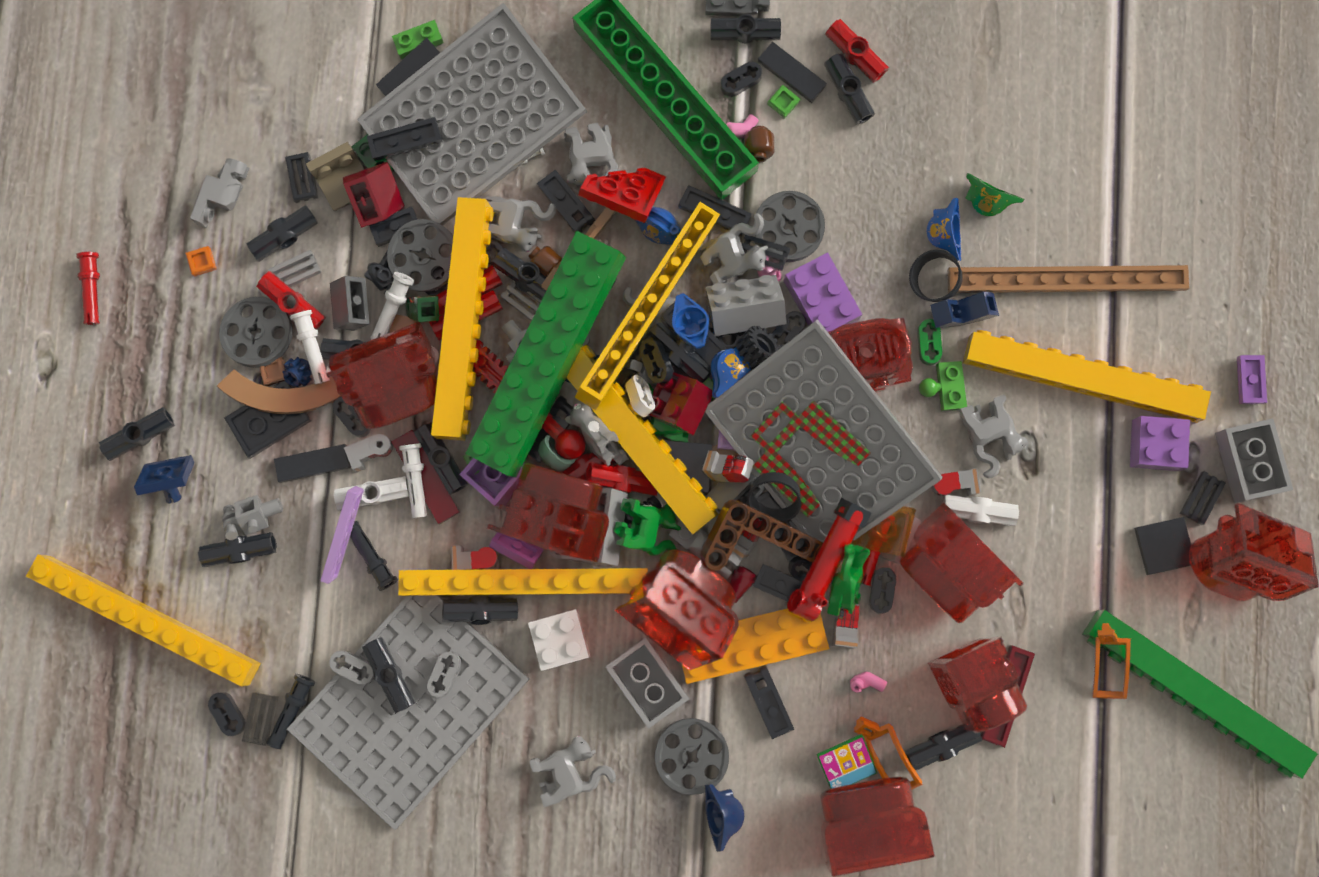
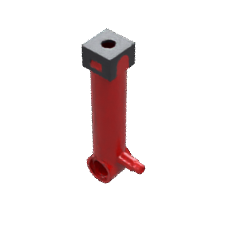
(810, 598)

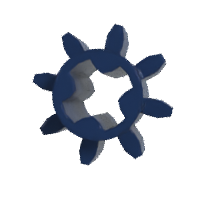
(297, 372)

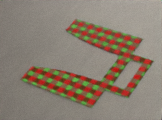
(819, 426)

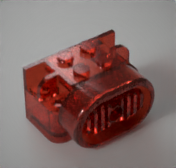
(889, 348)
(387, 376)
(556, 513)
(1255, 557)
(956, 566)
(684, 609)
(980, 684)
(873, 826)

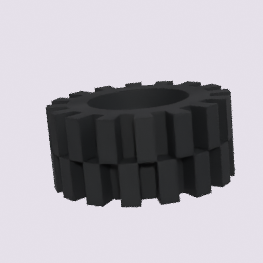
(756, 345)

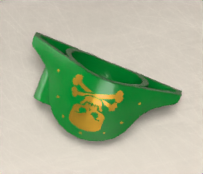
(988, 199)

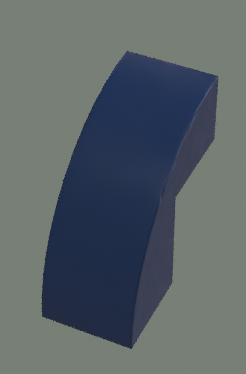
(964, 311)

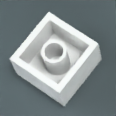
(559, 639)

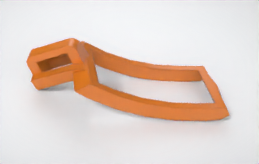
(1108, 636)
(876, 732)

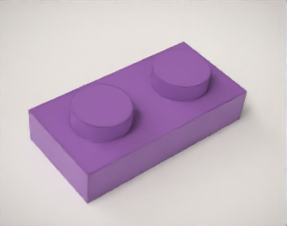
(1251, 379)
(517, 550)

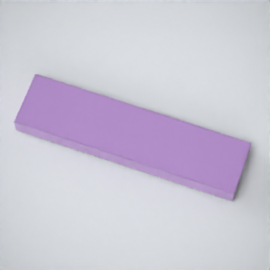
(342, 534)

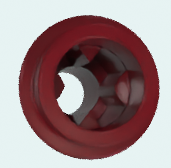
(741, 581)

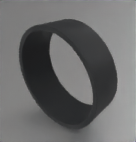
(921, 261)
(784, 514)

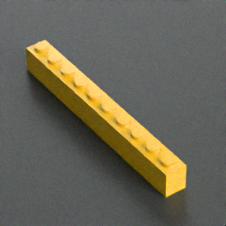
(646, 307)
(461, 319)
(1087, 377)
(647, 450)
(518, 581)
(143, 620)

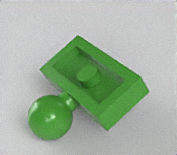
(410, 39)
(949, 385)

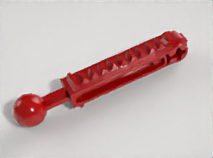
(568, 443)

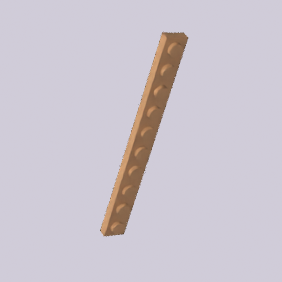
(1070, 279)

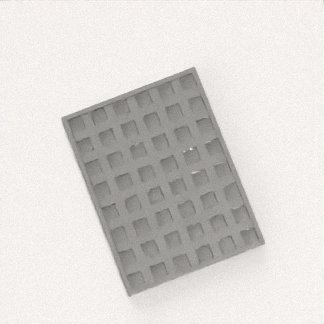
(403, 755)

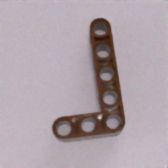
(765, 531)

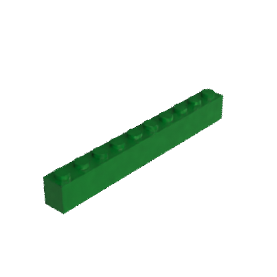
(1205, 698)

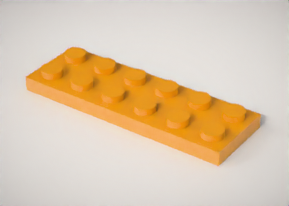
(765, 641)

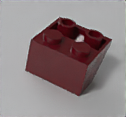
(373, 194)
(681, 403)

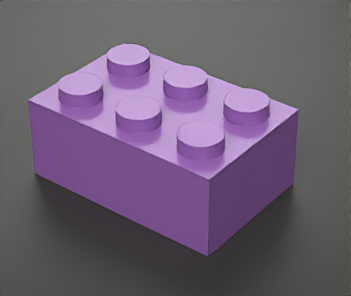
(822, 294)

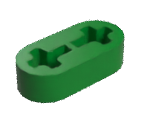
(923, 342)

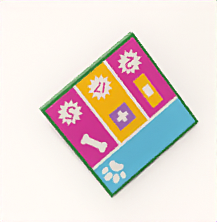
(847, 762)

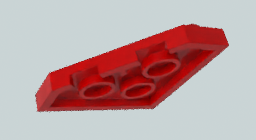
(625, 192)

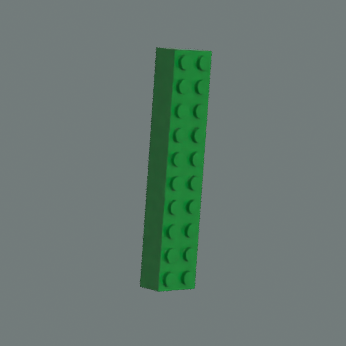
(666, 95)
(546, 354)

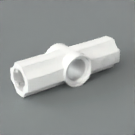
(387, 491)
(983, 510)

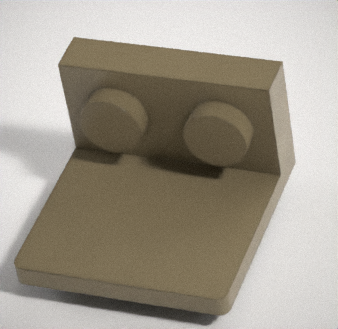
(331, 169)

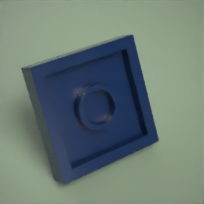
(165, 477)

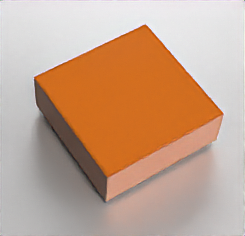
(201, 261)

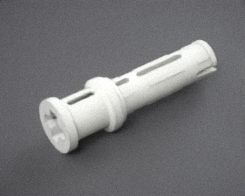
(395, 297)
(308, 335)
(413, 468)

